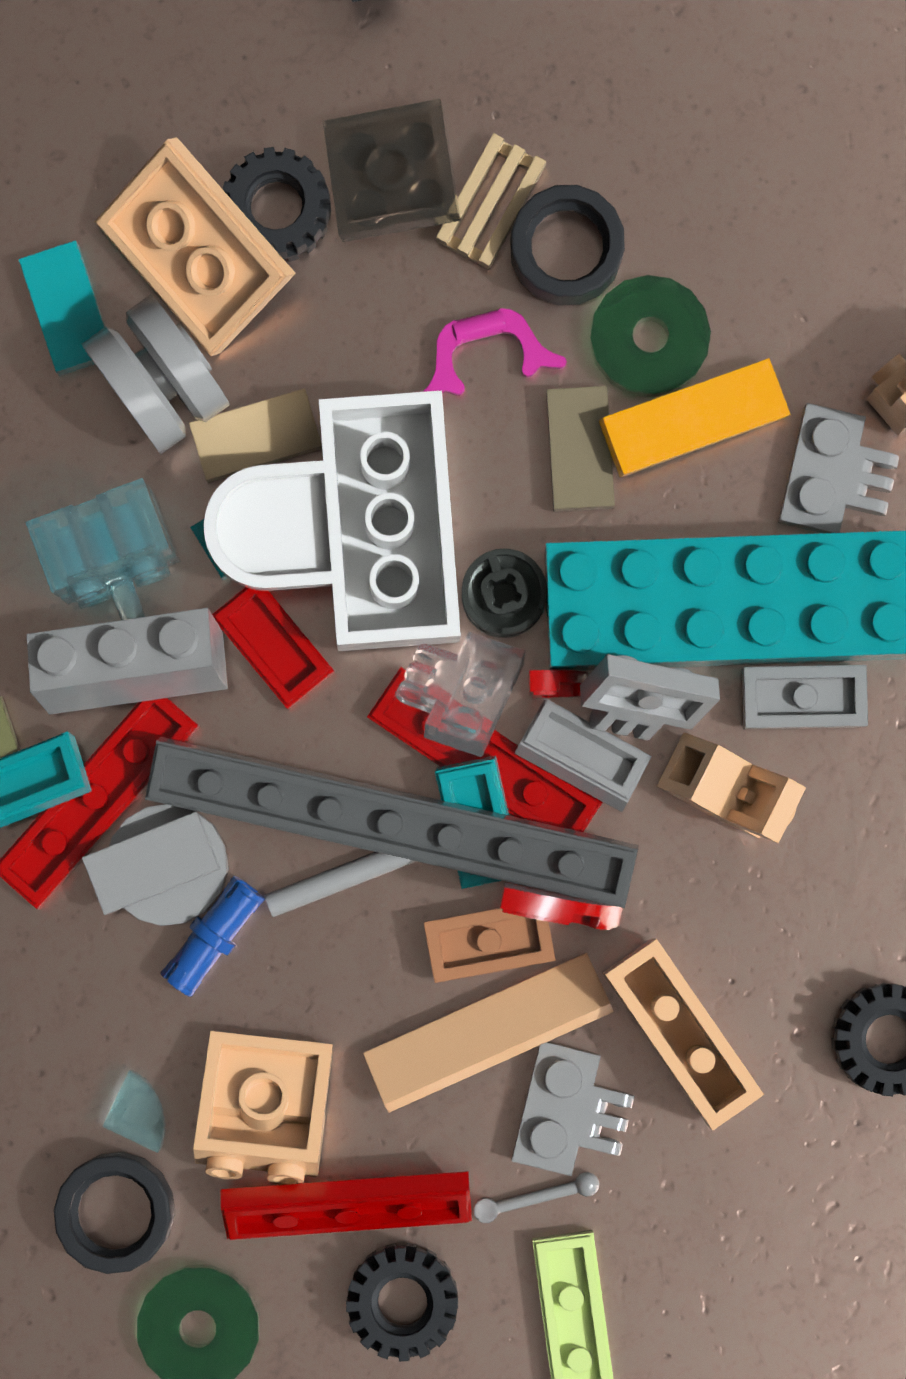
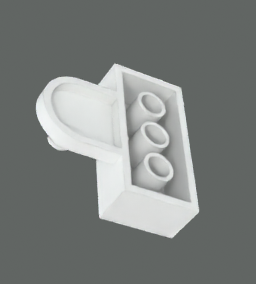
(359, 521)

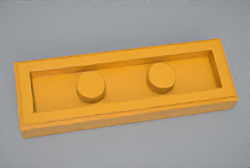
(694, 417)

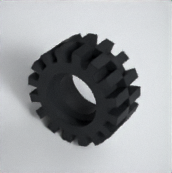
(851, 1033)
(395, 1339)

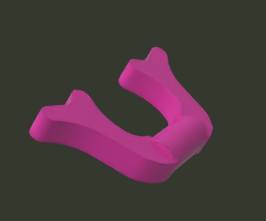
(483, 326)

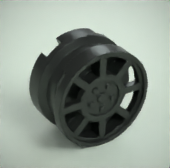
(504, 593)

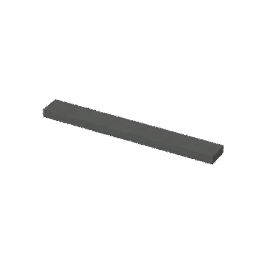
(391, 822)

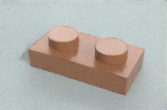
(486, 944)

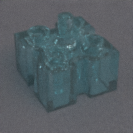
(103, 546)

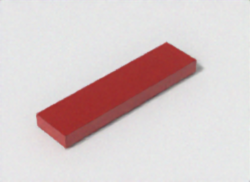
(117, 777)
(528, 789)
(346, 1205)

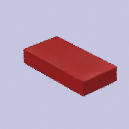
(273, 645)

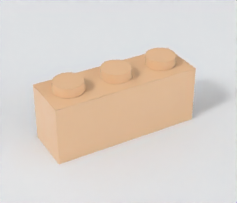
(683, 1033)

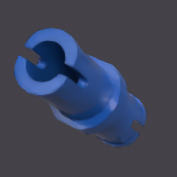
(212, 936)

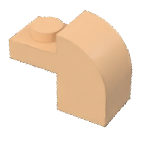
(731, 788)

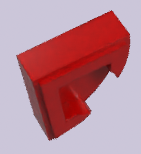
(555, 683)

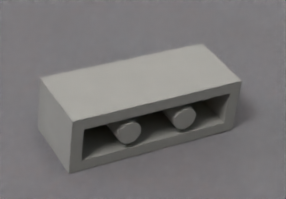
(127, 661)

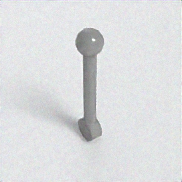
(487, 1209)

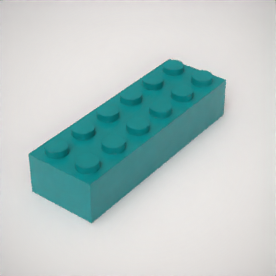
(727, 600)

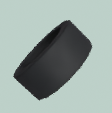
(567, 199)
(67, 1214)

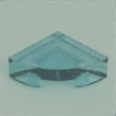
(138, 1113)

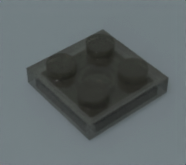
(391, 170)

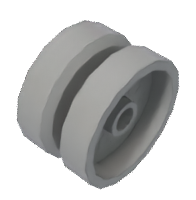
(157, 373)

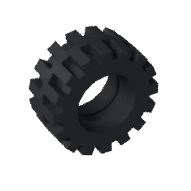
(303, 177)

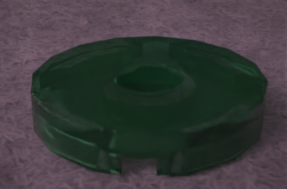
(657, 301)
(204, 1290)

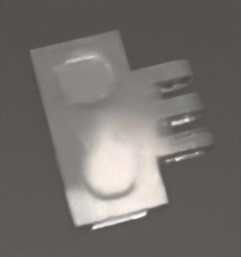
(462, 690)

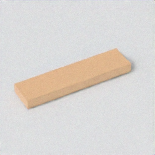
(487, 1032)

